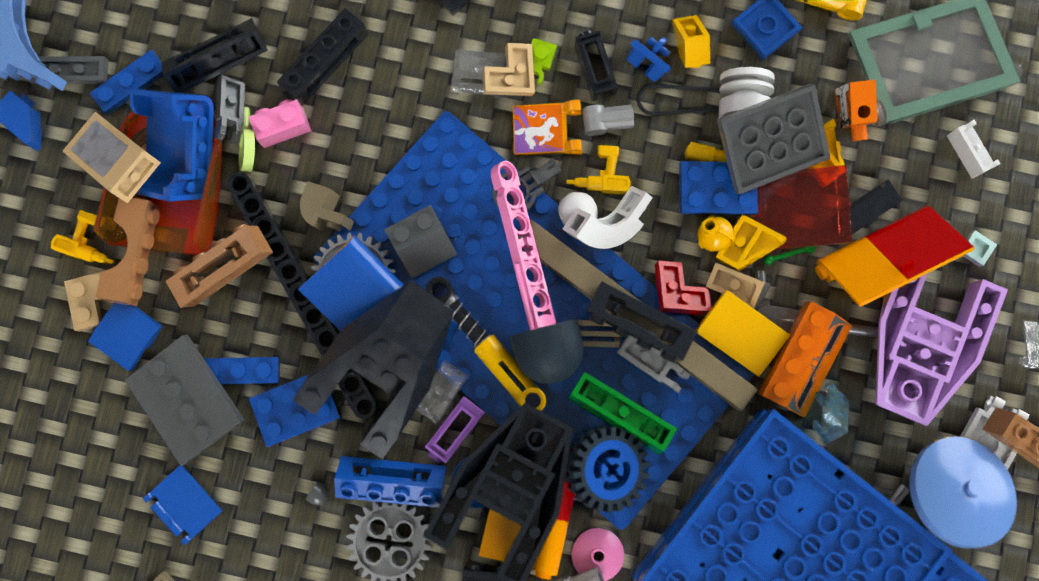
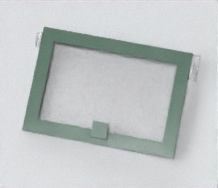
(934, 59)

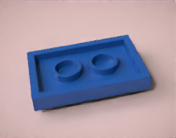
(709, 190)
(283, 418)

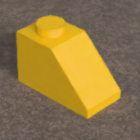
(692, 41)

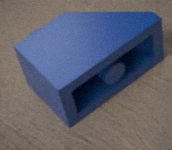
(21, 118)

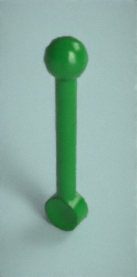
(768, 259)

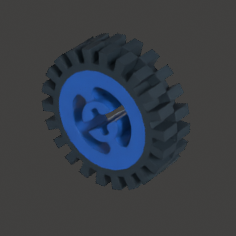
(589, 476)

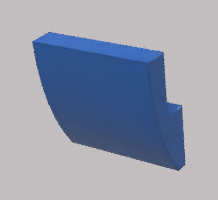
(125, 334)

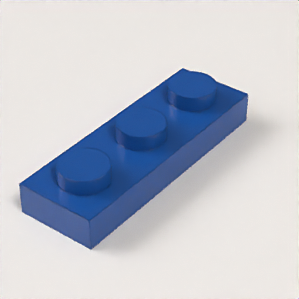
(135, 76)
(245, 370)

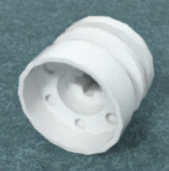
(744, 88)

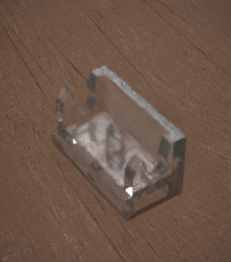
(442, 391)

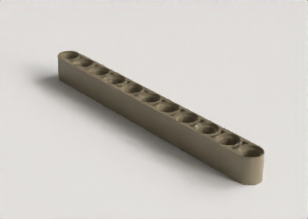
(587, 278)

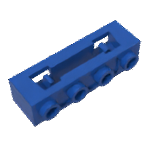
(390, 482)

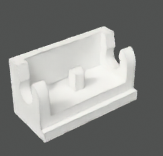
(971, 150)

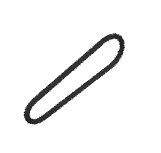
(675, 87)

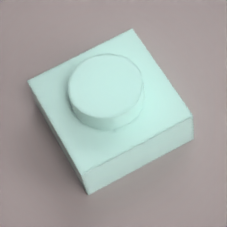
(982, 248)

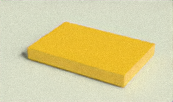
(742, 333)

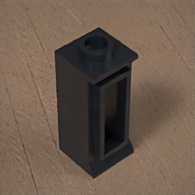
(595, 87)
(873, 205)

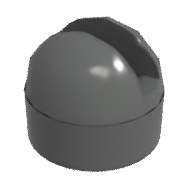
(317, 495)

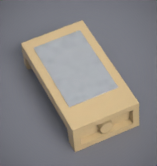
(111, 157)

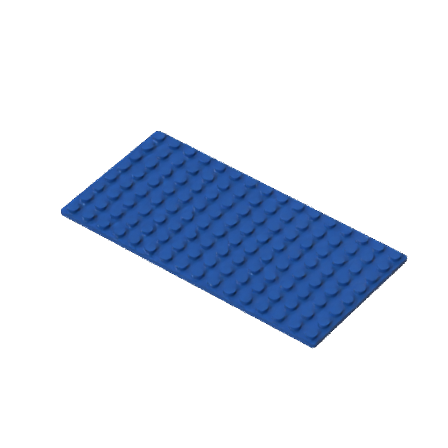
(453, 175)

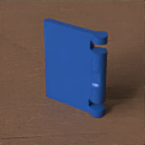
(183, 504)

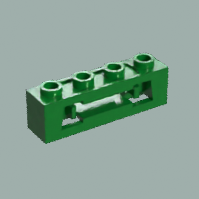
(622, 413)

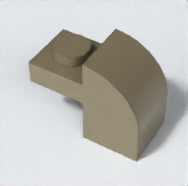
(318, 208)

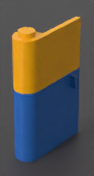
(349, 284)

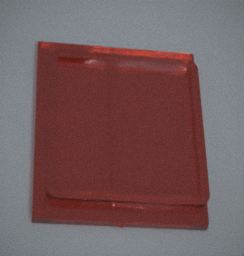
(808, 207)

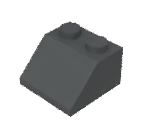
(421, 242)

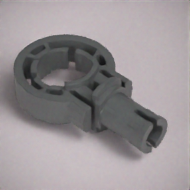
(538, 177)

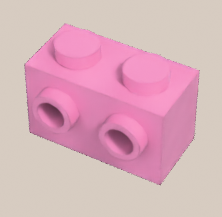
(279, 123)

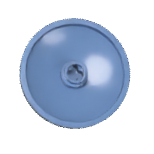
(963, 492)

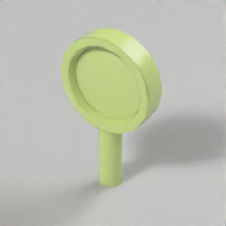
(246, 145)

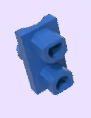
(658, 66)

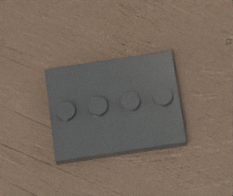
(774, 138)
(184, 400)

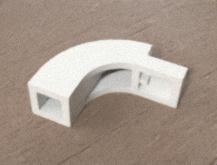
(614, 228)

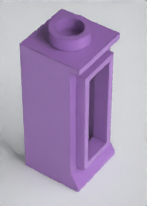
(439, 454)

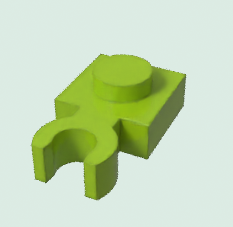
(543, 57)

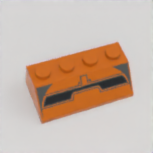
(805, 358)

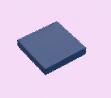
(766, 26)

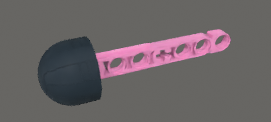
(549, 349)

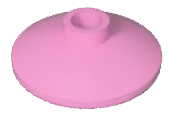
(598, 540)

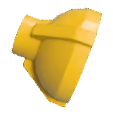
(716, 238)

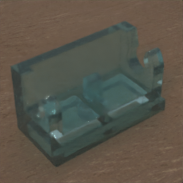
(834, 414)

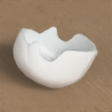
(576, 200)

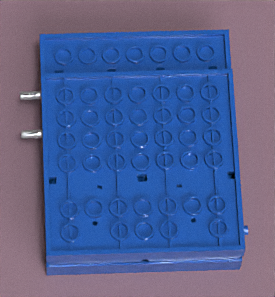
(794, 496)

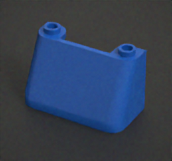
(179, 139)

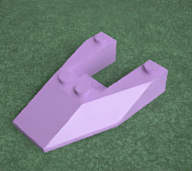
(926, 356)

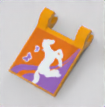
(543, 129)

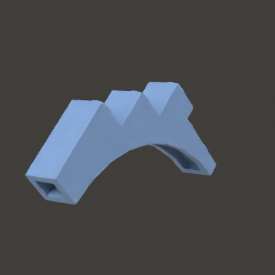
(16, 51)

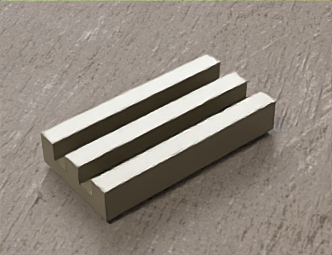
(616, 344)

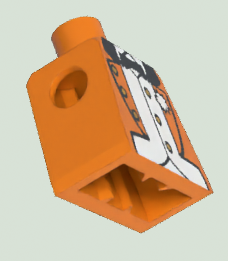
(857, 107)

